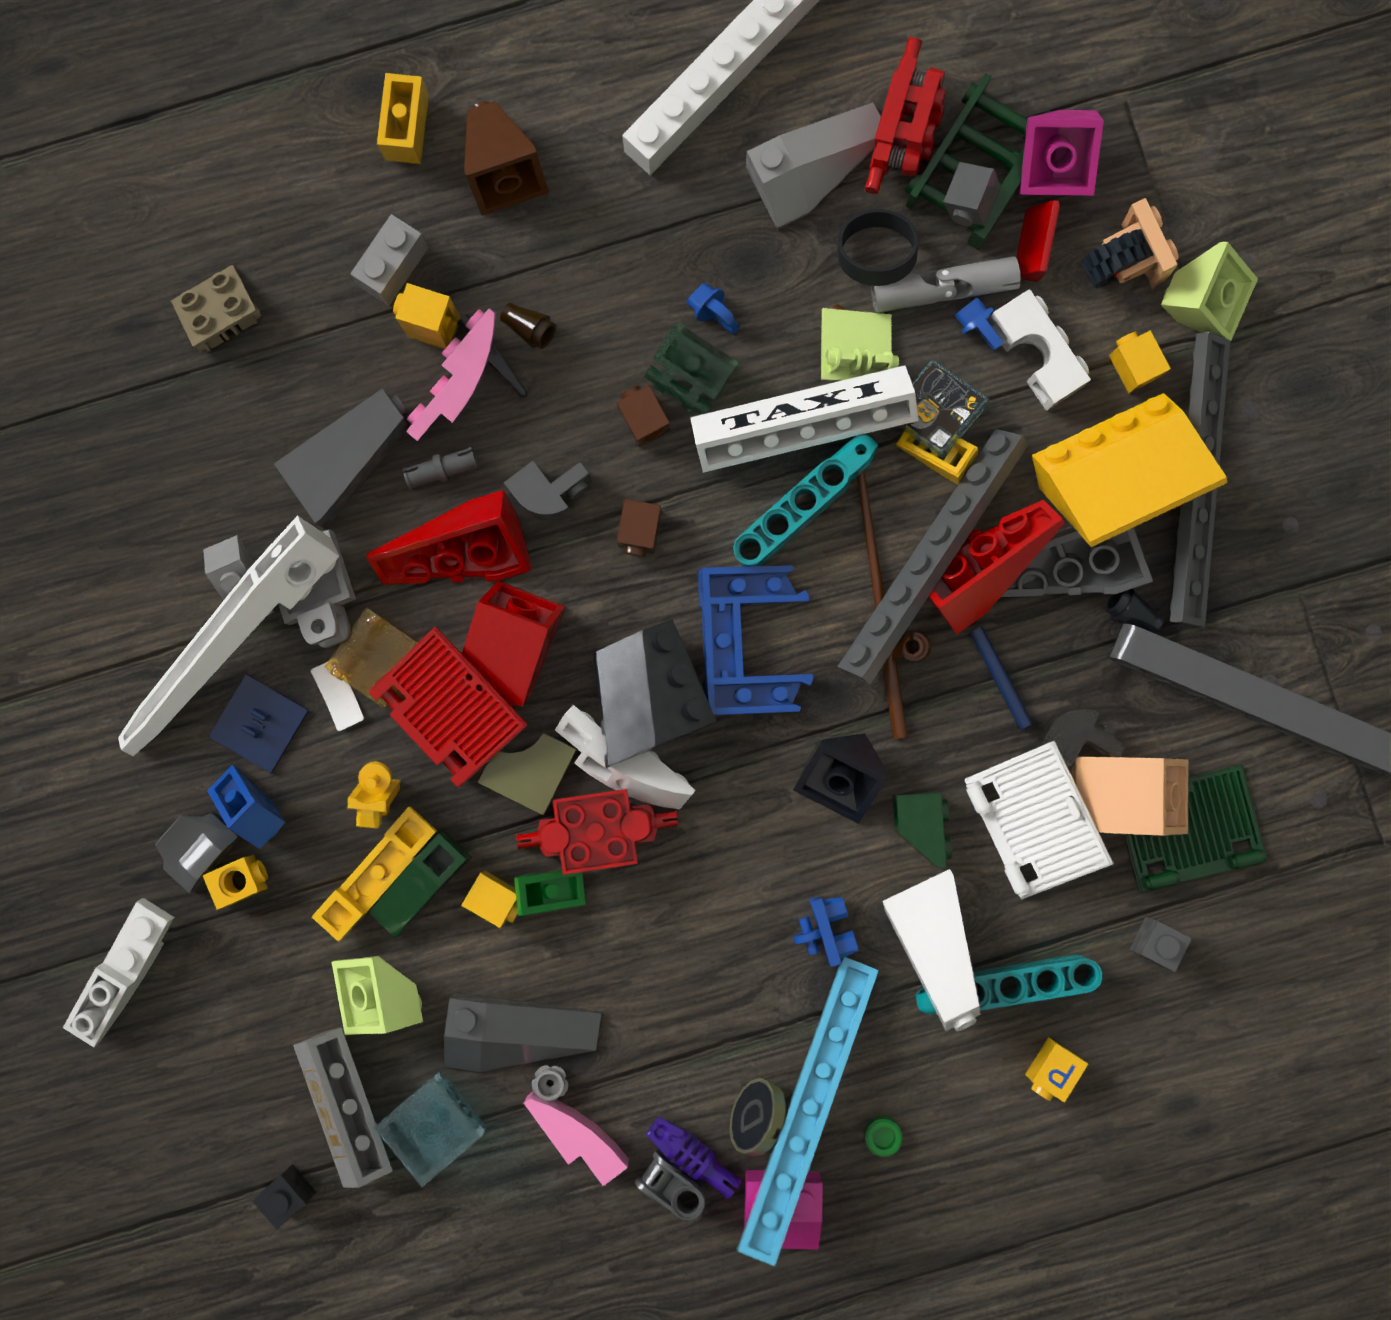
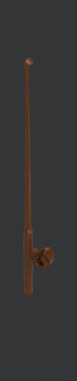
(904, 647)

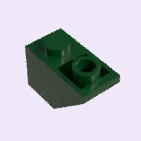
(920, 823)

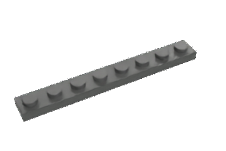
(1198, 515)
(933, 555)

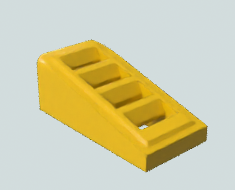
(943, 467)

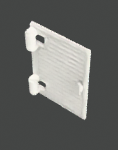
(1038, 820)

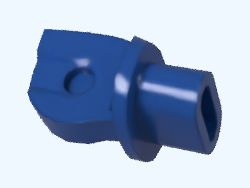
(709, 304)
(975, 316)

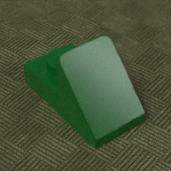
(548, 892)

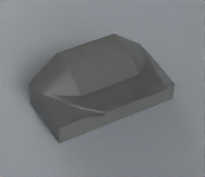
(195, 848)

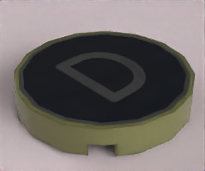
(756, 1117)

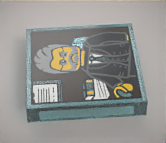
(944, 408)

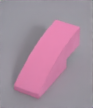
(578, 1136)

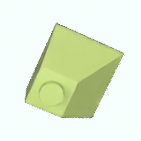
(1211, 291)
(375, 996)

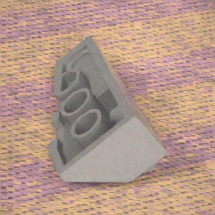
(810, 162)

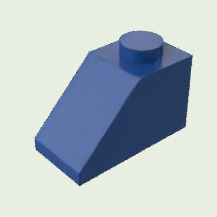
(245, 807)

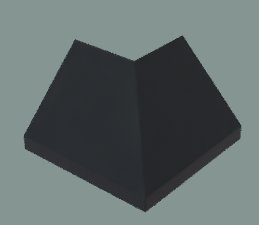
(843, 775)

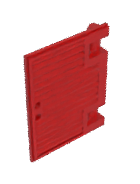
(446, 706)

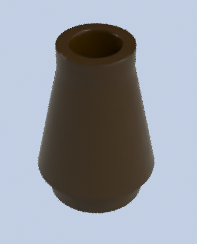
(529, 325)

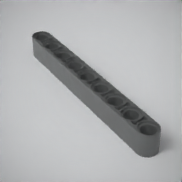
(1254, 698)

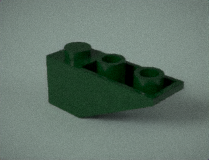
(420, 883)

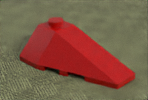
(468, 541)
(991, 563)

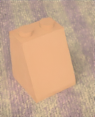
(1134, 794)

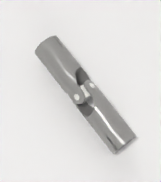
(938, 285)

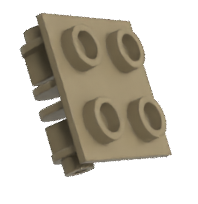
(214, 308)

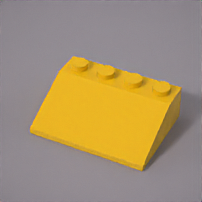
(1127, 470)

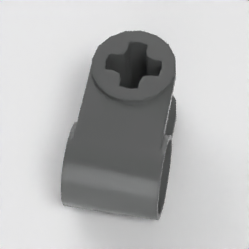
(669, 1186)

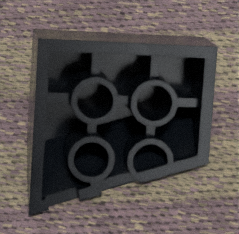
(648, 693)

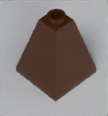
(500, 160)

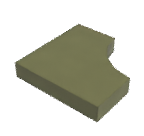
(529, 775)

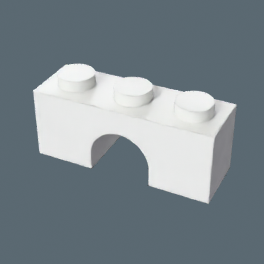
(1028, 322)

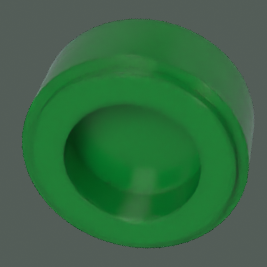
(883, 1136)

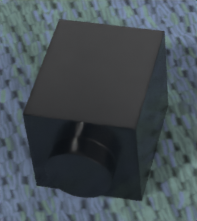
(284, 1197)

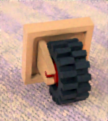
(1134, 251)

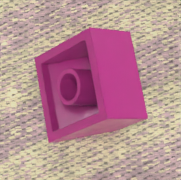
(1061, 153)
(807, 1217)

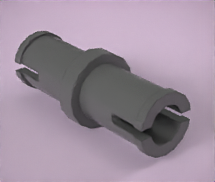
(441, 468)

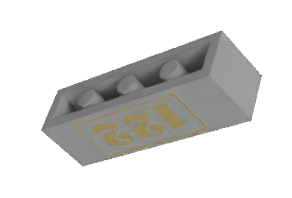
(342, 1108)

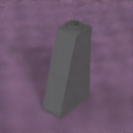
(343, 455)

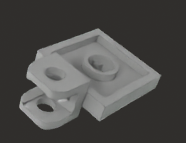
(320, 613)

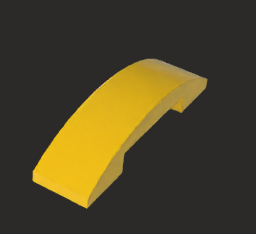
(375, 874)

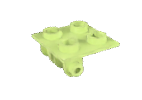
(855, 344)

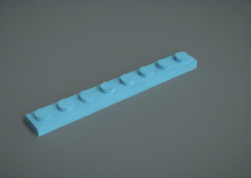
(807, 1112)

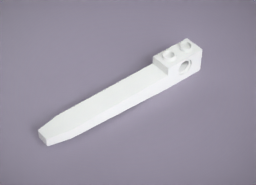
(256, 594)

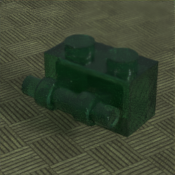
(695, 362)

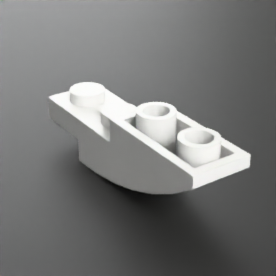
(642, 775)
(120, 973)

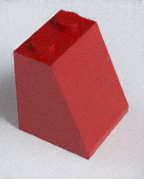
(511, 639)

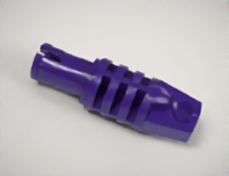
(691, 1156)

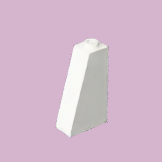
(935, 941)

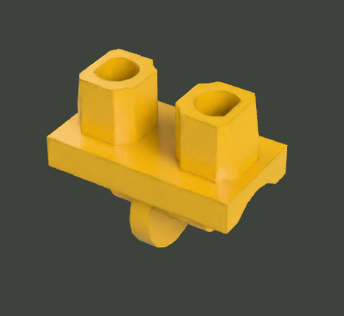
(373, 794)

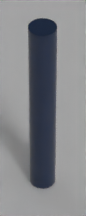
(1001, 677)

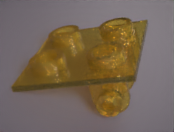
(369, 653)

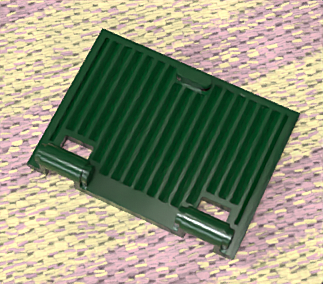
(1217, 817)

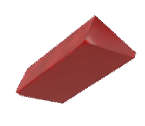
(1037, 240)

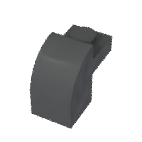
(546, 499)

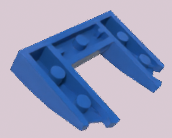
(720, 597)

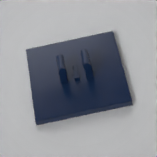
(258, 723)

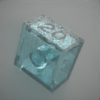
(430, 1128)

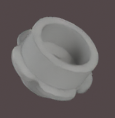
(553, 1073)

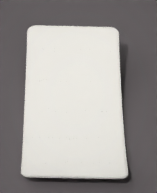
(338, 698)

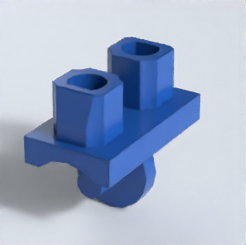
(836, 945)

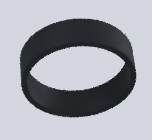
(878, 218)

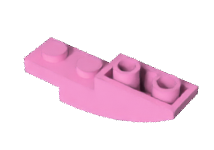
(466, 363)

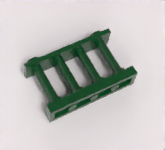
(973, 98)

